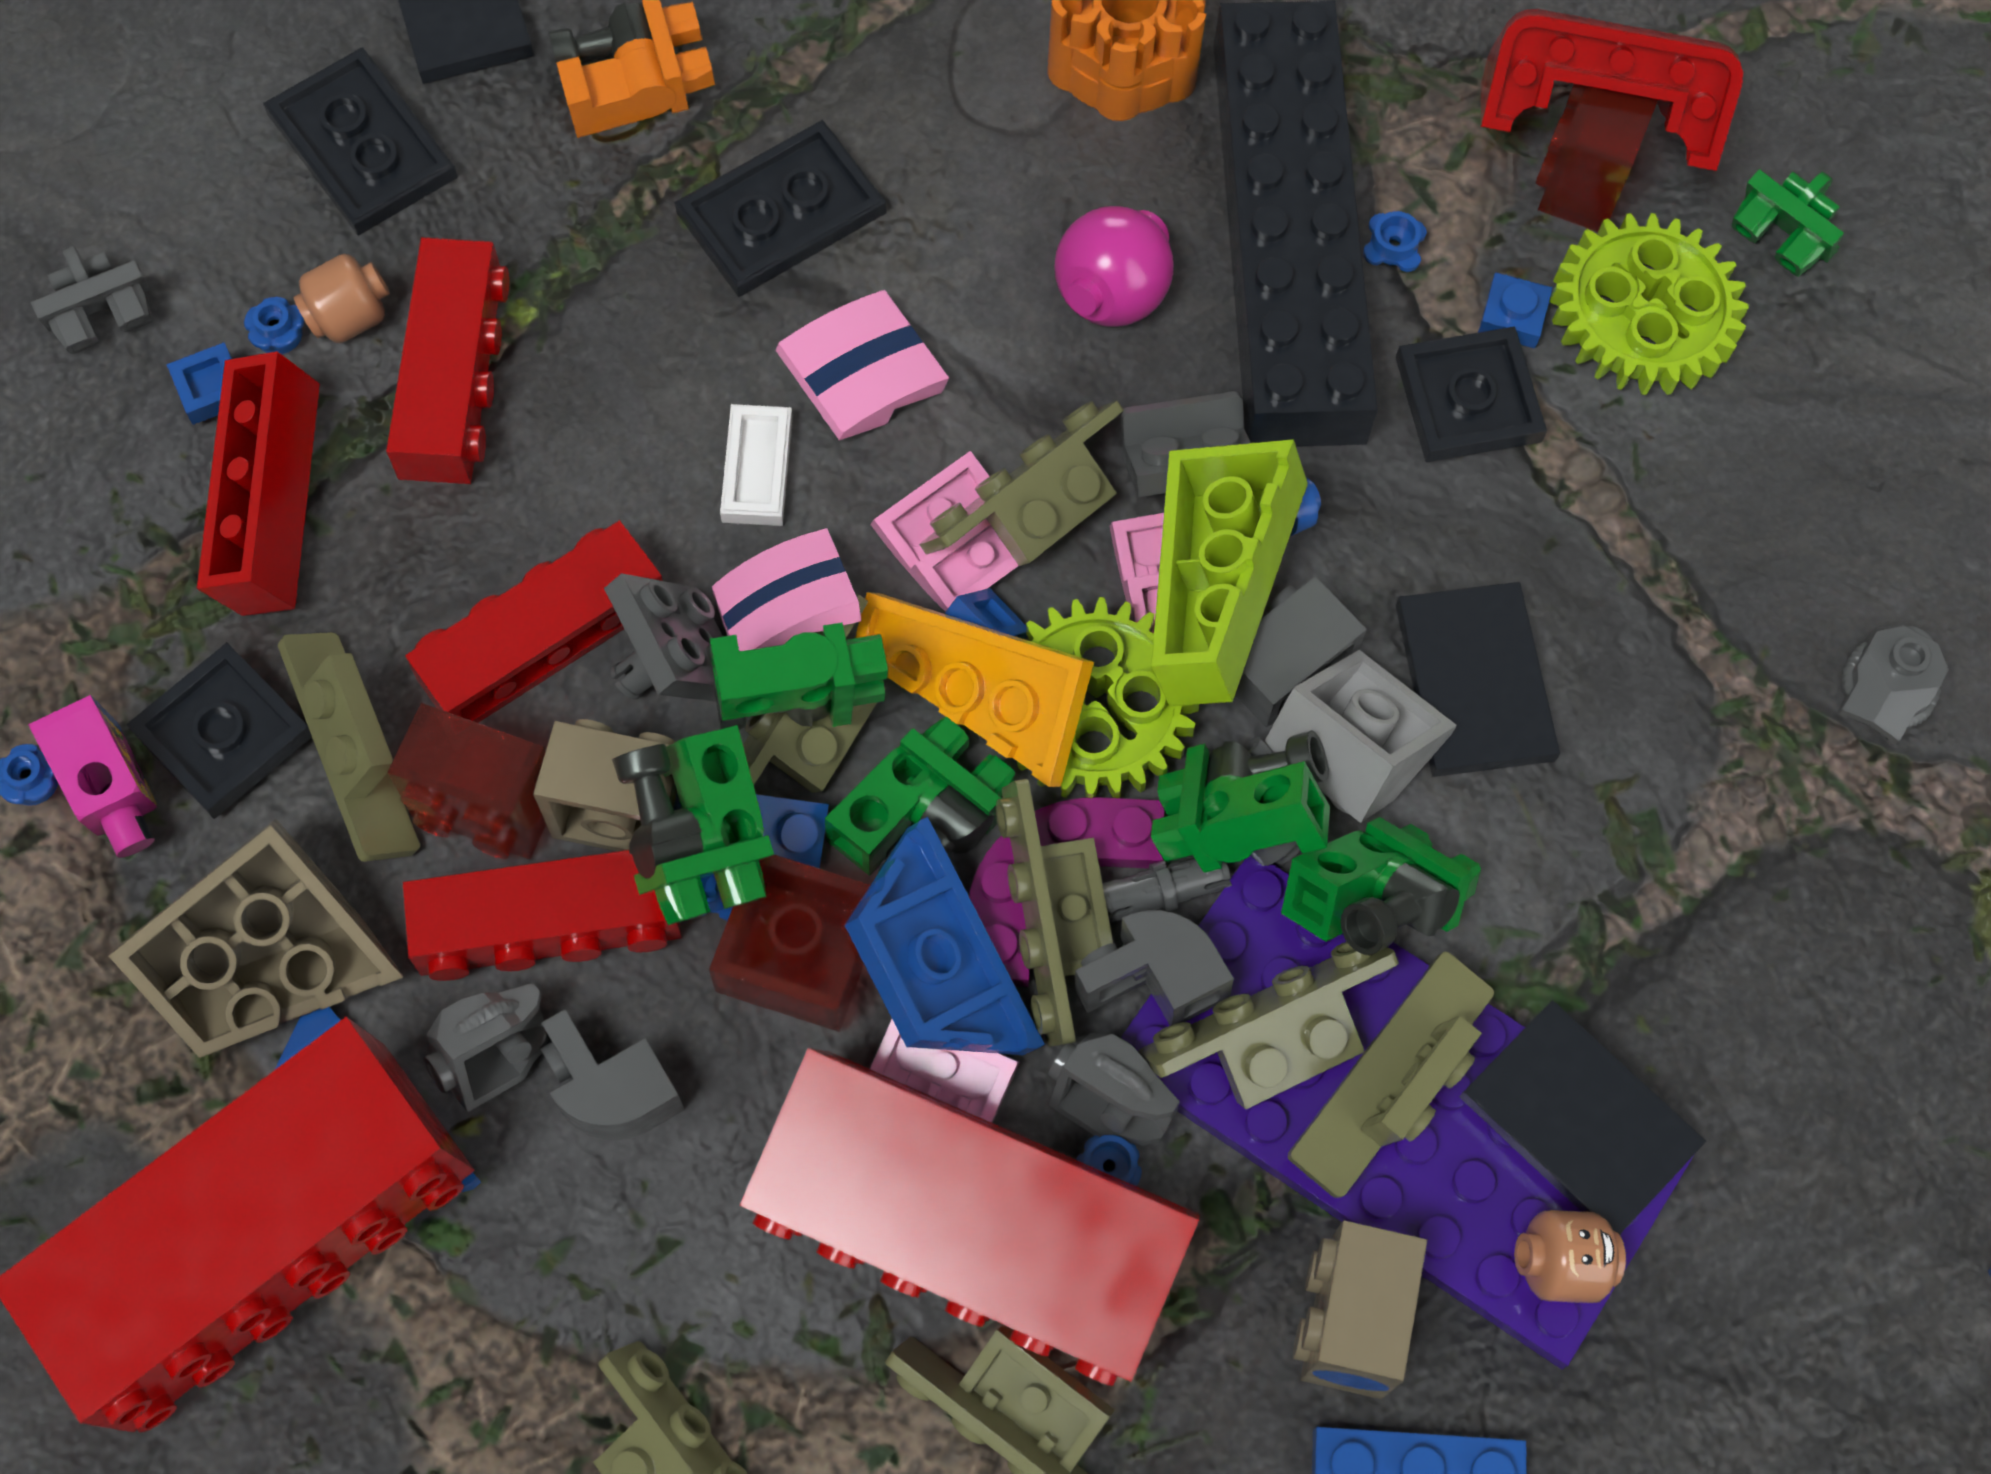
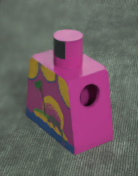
(86, 758)

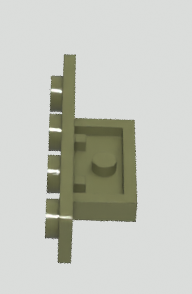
(1041, 497)
(349, 744)
(800, 751)
(1060, 906)
(1278, 1033)
(1396, 1077)
(1009, 1401)
(667, 1431)

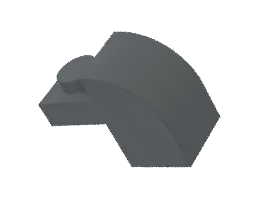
(1166, 955)
(612, 1098)

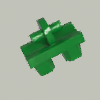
(1798, 210)

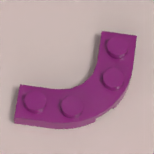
(1121, 840)

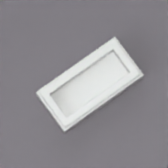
(756, 465)

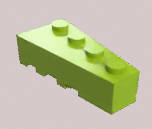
(1218, 561)

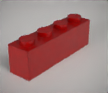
(446, 361)
(259, 485)
(530, 629)
(531, 914)

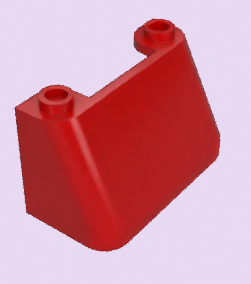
(1689, 76)

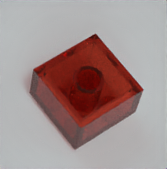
(1592, 154)
(470, 782)
(793, 945)

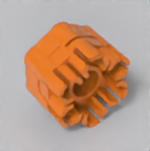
(1126, 52)

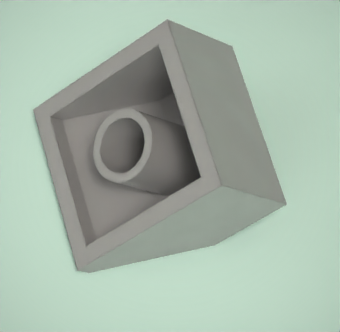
(1370, 731)

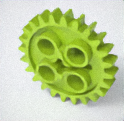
(1648, 303)
(1124, 675)

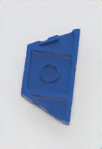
(936, 956)

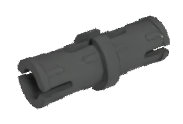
(1162, 888)

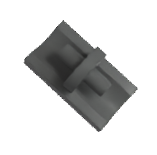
(68, 309)

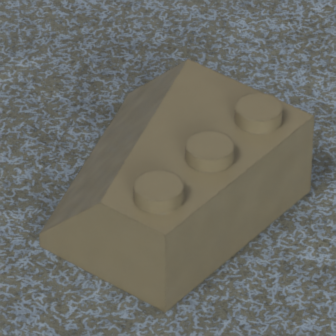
(253, 947)

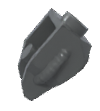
(1893, 680)
(486, 1044)
(1111, 1090)

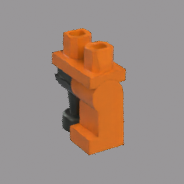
(644, 72)

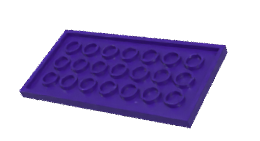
(1447, 1185)

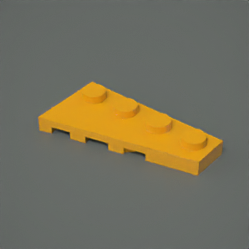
(993, 683)

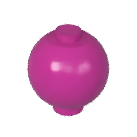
(1114, 265)

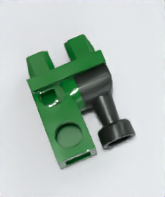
(803, 677)
(914, 784)
(1243, 803)
(712, 833)
(1377, 883)

